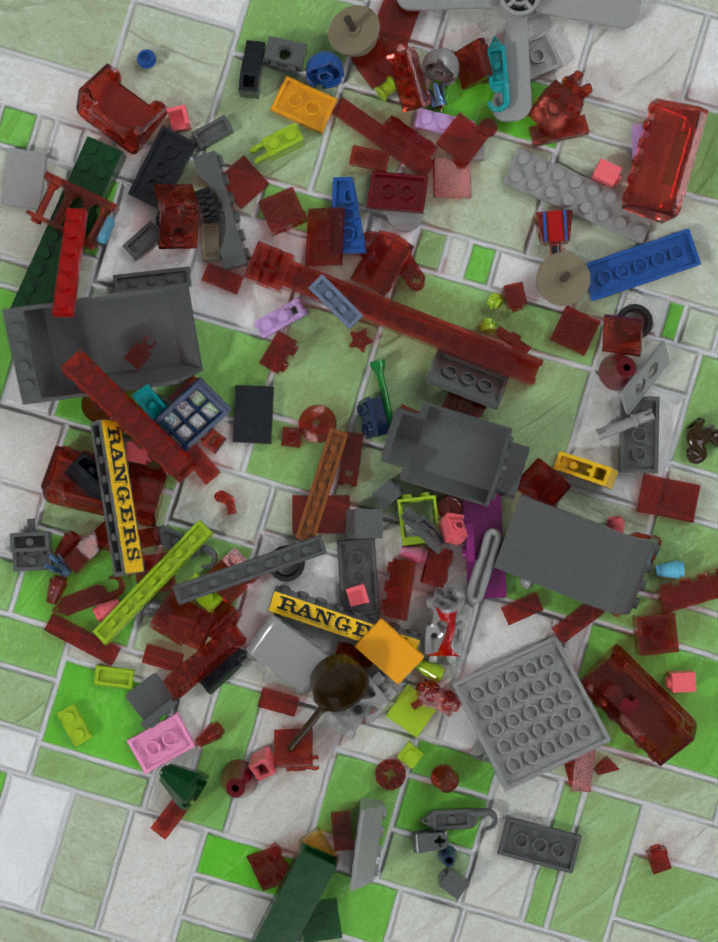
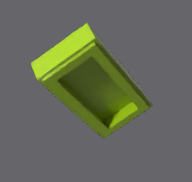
(114, 676)

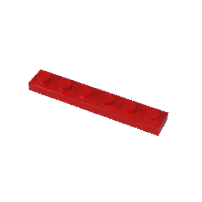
(70, 263)

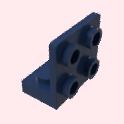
(373, 417)

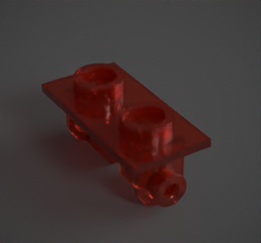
(349, 649)

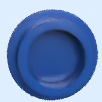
(146, 59)

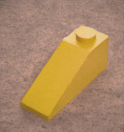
(586, 470)

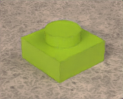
(410, 754)

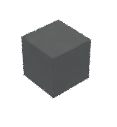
(364, 523)

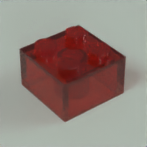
(655, 633)

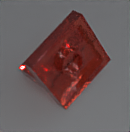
(474, 64)

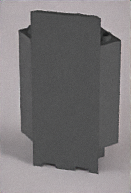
(455, 453)

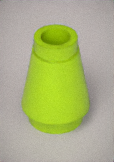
(431, 670)

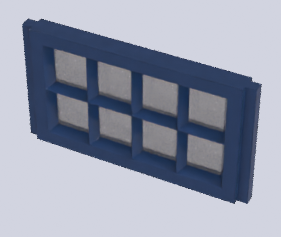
(192, 414)

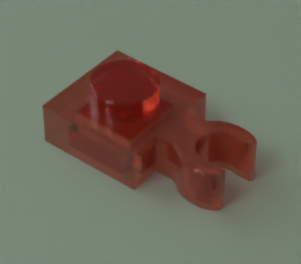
(139, 353)

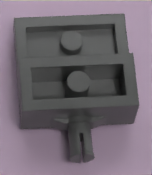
(31, 548)

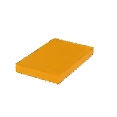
(304, 105)
(389, 651)

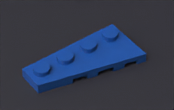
(345, 196)

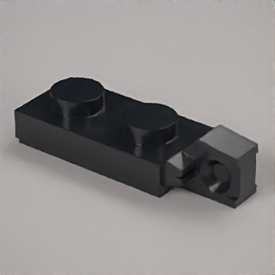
(223, 671)

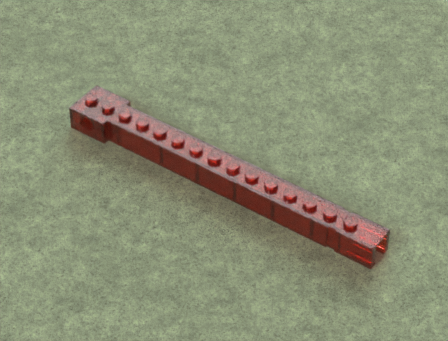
(279, 271)

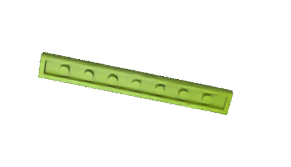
(153, 582)

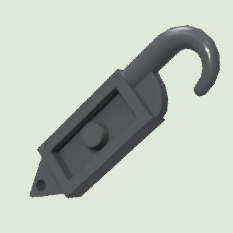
(170, 537)
(458, 818)

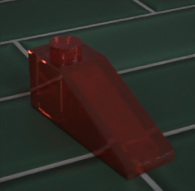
(87, 550)

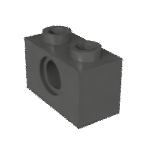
(277, 47)

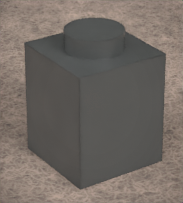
(387, 493)
(452, 882)

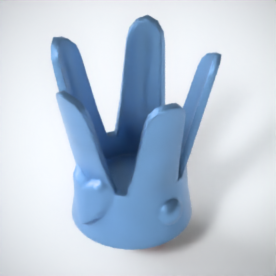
(438, 101)
(61, 568)

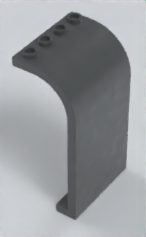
(576, 556)

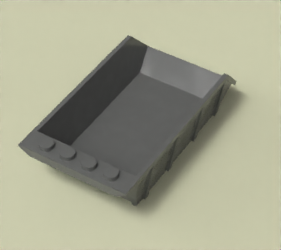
(106, 332)

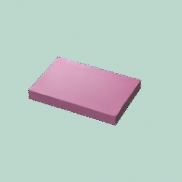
(161, 743)

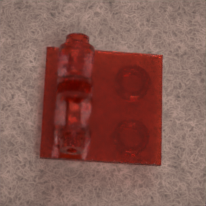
(268, 866)

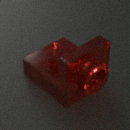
(658, 858)

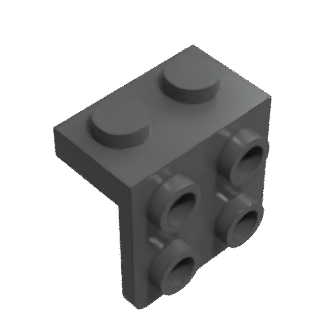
(151, 700)

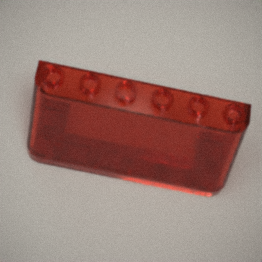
(664, 159)
(146, 482)
(659, 721)

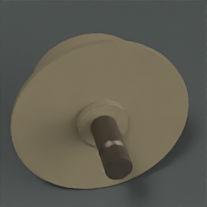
(354, 31)
(563, 279)

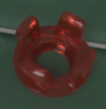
(571, 84)

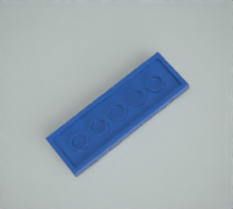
(642, 264)

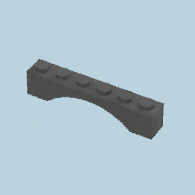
(233, 250)

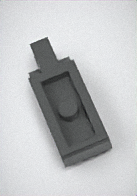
(424, 530)

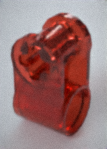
(410, 271)

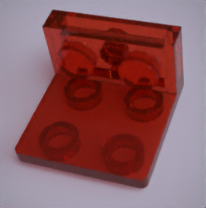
(283, 211)
(174, 619)

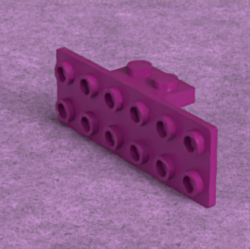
(477, 522)

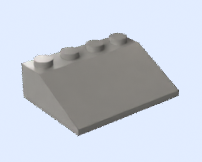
(366, 842)

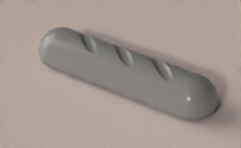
(483, 566)

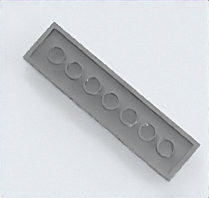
(575, 192)

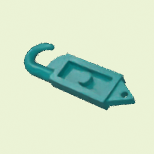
(500, 80)

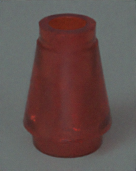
(67, 543)
(56, 588)
(210, 734)

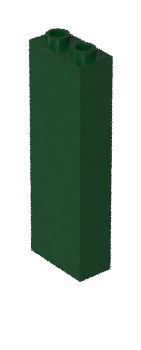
(296, 895)

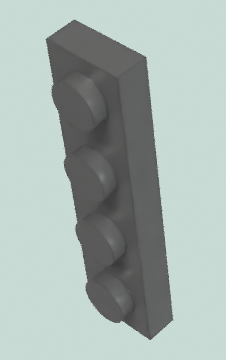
(151, 279)

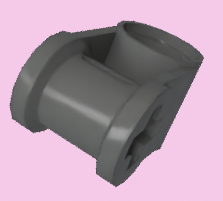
(426, 840)

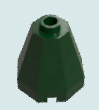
(183, 783)

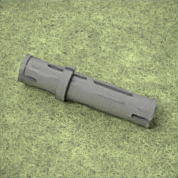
(625, 424)

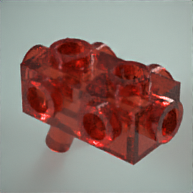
(432, 695)

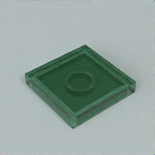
(324, 922)

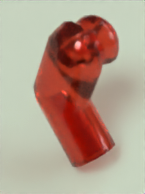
(227, 499)

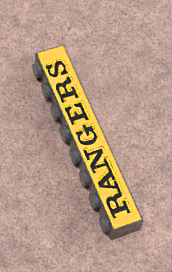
(117, 498)
(329, 617)

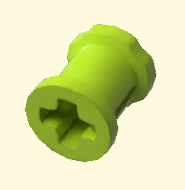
(386, 89)

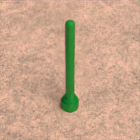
(378, 368)

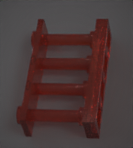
(71, 191)

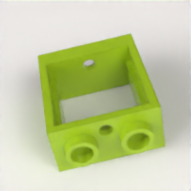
(408, 499)

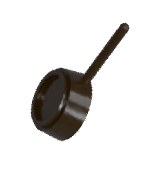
(336, 685)

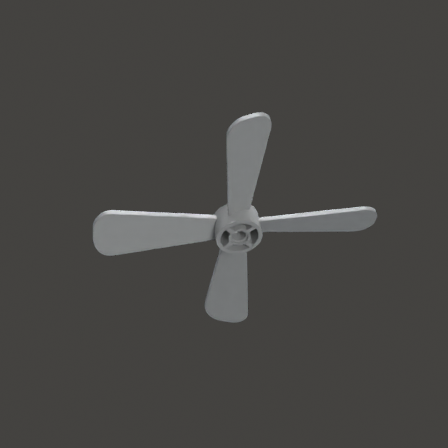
(609, 13)

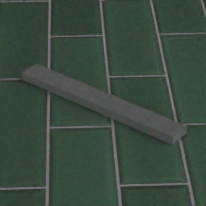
(249, 569)

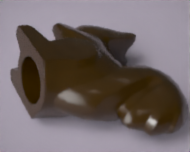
(697, 438)

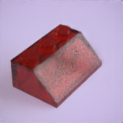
(409, 79)
(382, 262)
(398, 588)

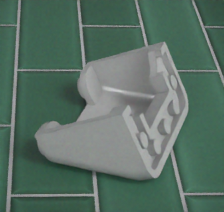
(286, 652)

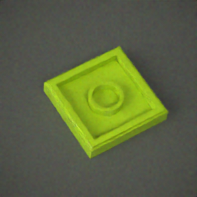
(406, 716)

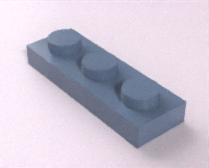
(335, 301)

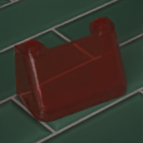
(118, 110)

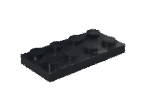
(162, 165)

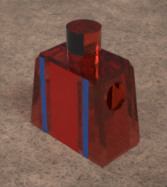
(553, 228)

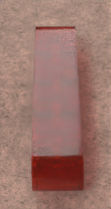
(204, 662)

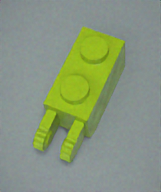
(279, 144)

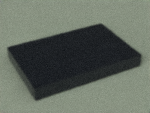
(253, 414)

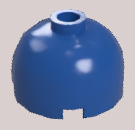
(324, 69)

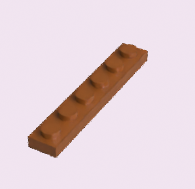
(322, 484)

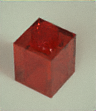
(514, 297)

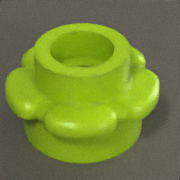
(495, 301)
(488, 325)

